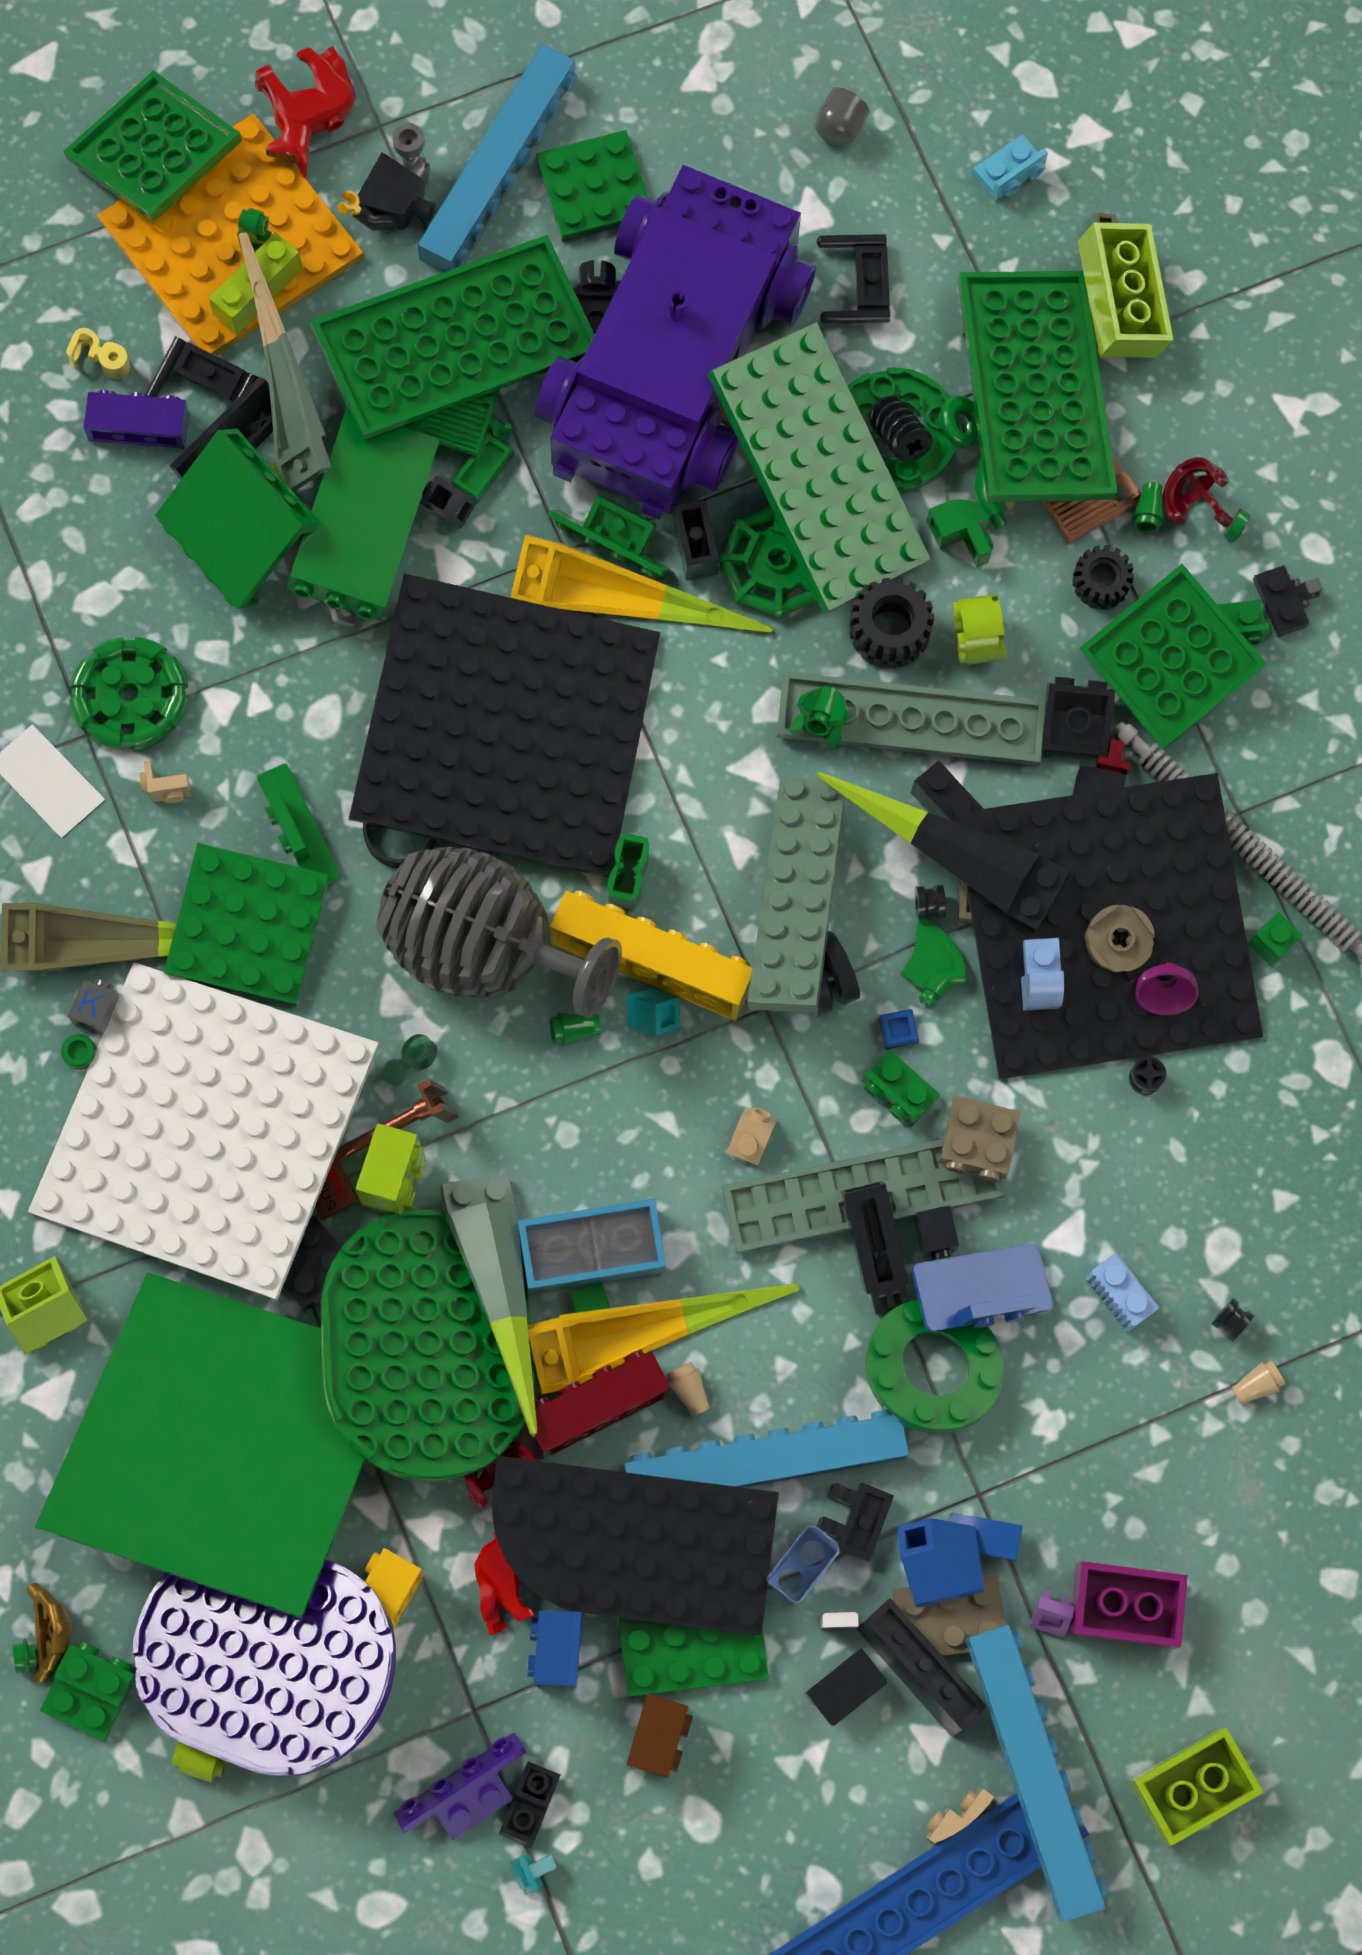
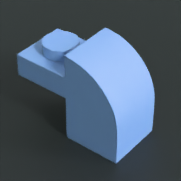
(1043, 975)

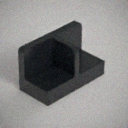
(846, 1687)

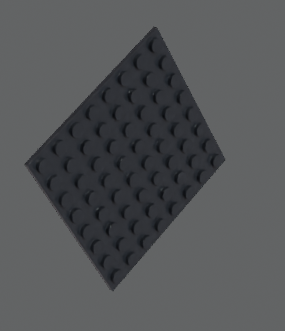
(505, 726)
(1134, 847)

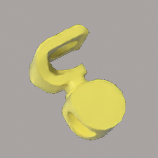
(111, 356)

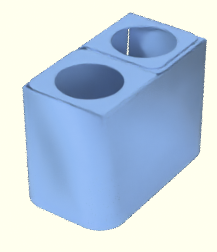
(808, 1572)

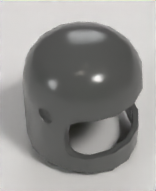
(841, 117)

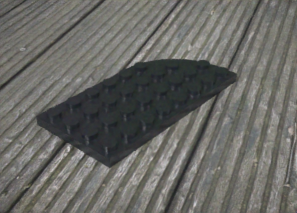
(636, 1543)

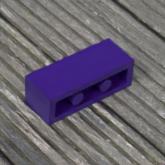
(136, 419)

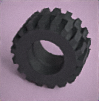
(895, 598)

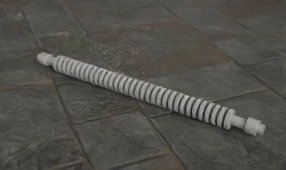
(1130, 737)

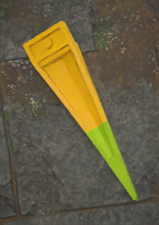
(578, 581)
(584, 1342)

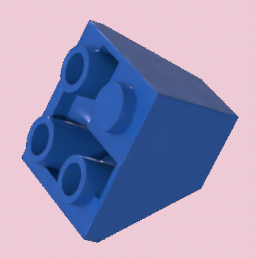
(940, 1560)

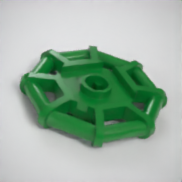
(760, 569)

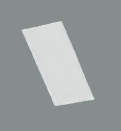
(48, 781)

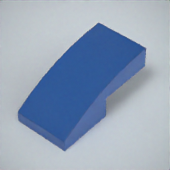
(994, 1537)

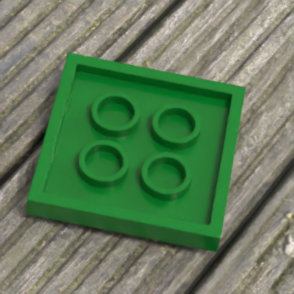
(590, 183)

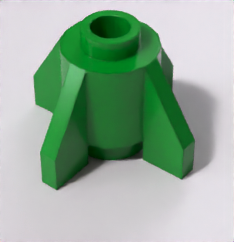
(821, 714)

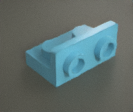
(1009, 167)

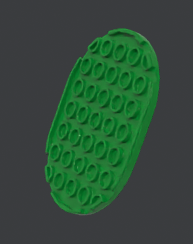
(413, 1353)

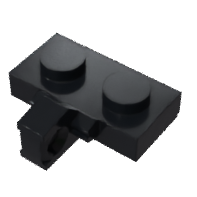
(1286, 599)

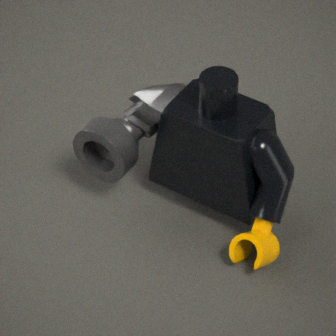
(394, 190)

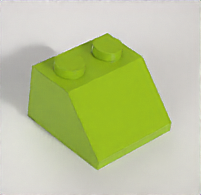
(40, 1305)

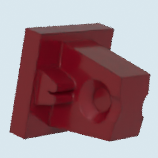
(1113, 761)

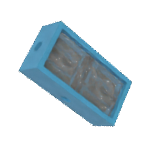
(592, 1246)

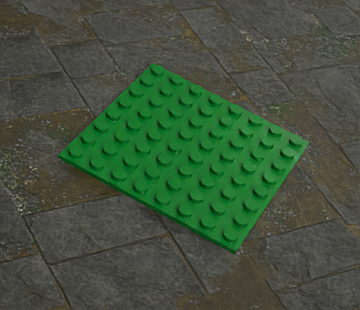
(209, 1450)

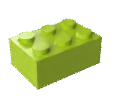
(391, 1171)
(1195, 1786)

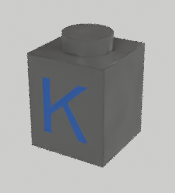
(94, 1006)

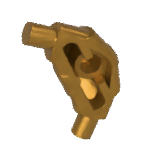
(52, 1630)

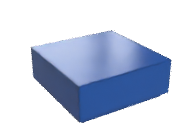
(898, 1029)

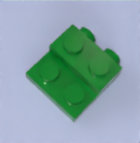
(89, 1690)

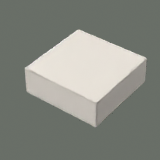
(839, 1620)

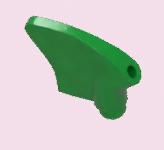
(934, 963)

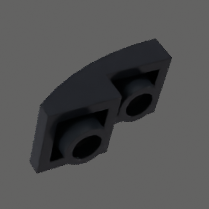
(529, 1804)

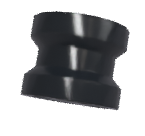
(930, 901)
(1152, 1071)
(1232, 1319)

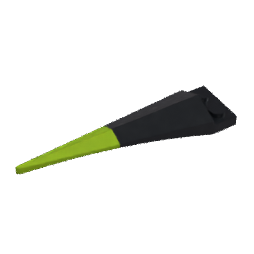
(1002, 873)

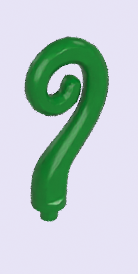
(966, 407)

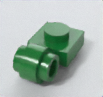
(255, 225)

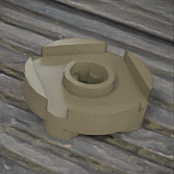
(1138, 942)

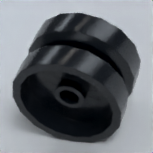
(837, 978)

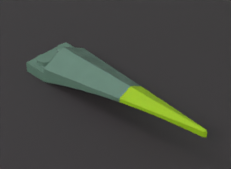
(487, 1234)

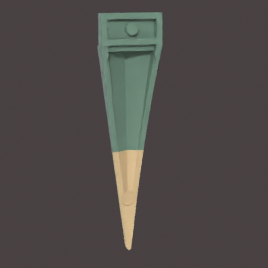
(296, 425)

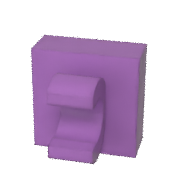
(1052, 1615)

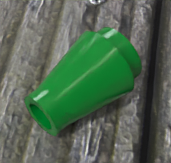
(1149, 510)
(570, 1028)

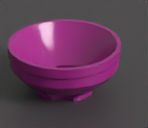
(1166, 996)

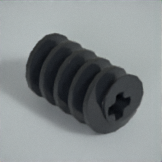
(900, 429)

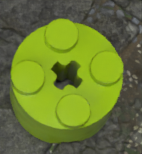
(980, 628)

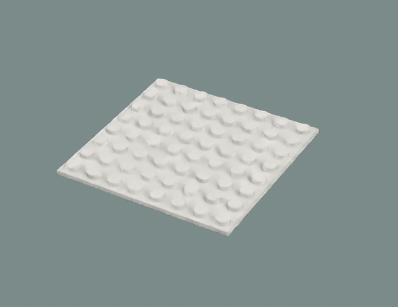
(204, 1130)

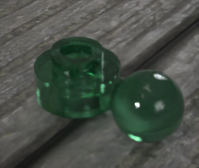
(416, 1052)

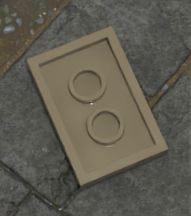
(953, 1621)

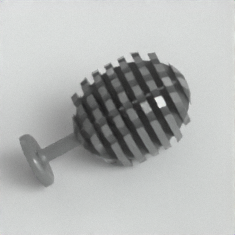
(480, 929)

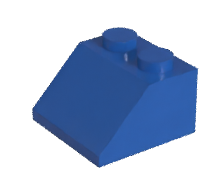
(556, 1649)

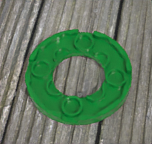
(926, 399)
(926, 1411)

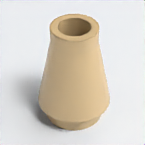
(1258, 1383)
(689, 1388)

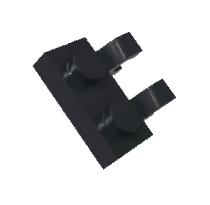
(863, 1521)

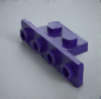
(465, 1794)

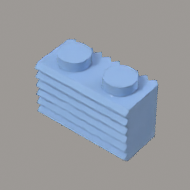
(1122, 1292)

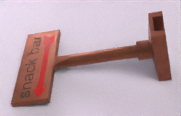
(337, 1190)

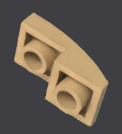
(949, 1823)

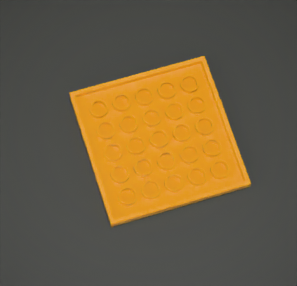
(197, 244)

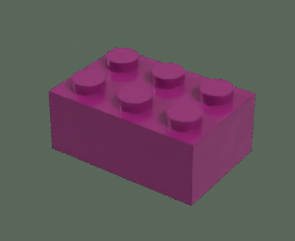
(1128, 1605)

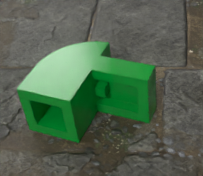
(962, 521)

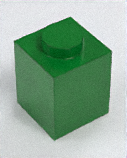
(1275, 939)

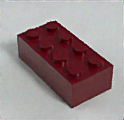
(600, 1402)

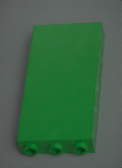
(364, 518)

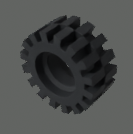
(1110, 560)

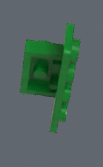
(617, 530)
(296, 822)

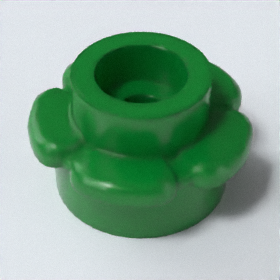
(24, 1657)

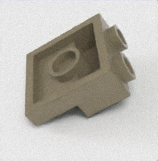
(979, 1139)

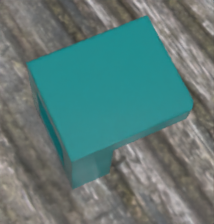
(654, 1011)

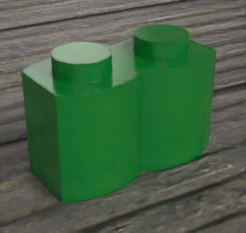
(629, 868)

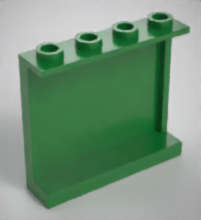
(234, 517)

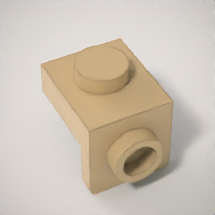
(167, 789)
(752, 1135)

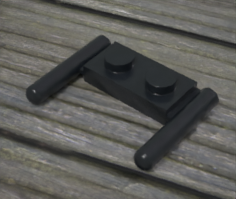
(870, 275)
(201, 369)

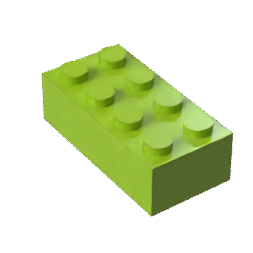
(1125, 290)

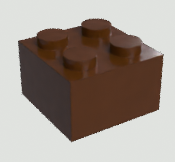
(658, 1735)

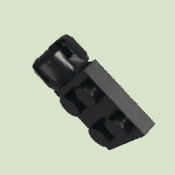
(595, 291)
(311, 1265)

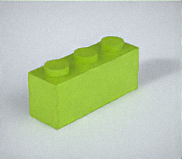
(234, 299)

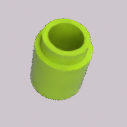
(197, 1763)

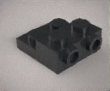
(1078, 717)

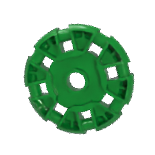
(123, 675)

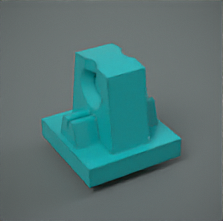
(528, 1873)

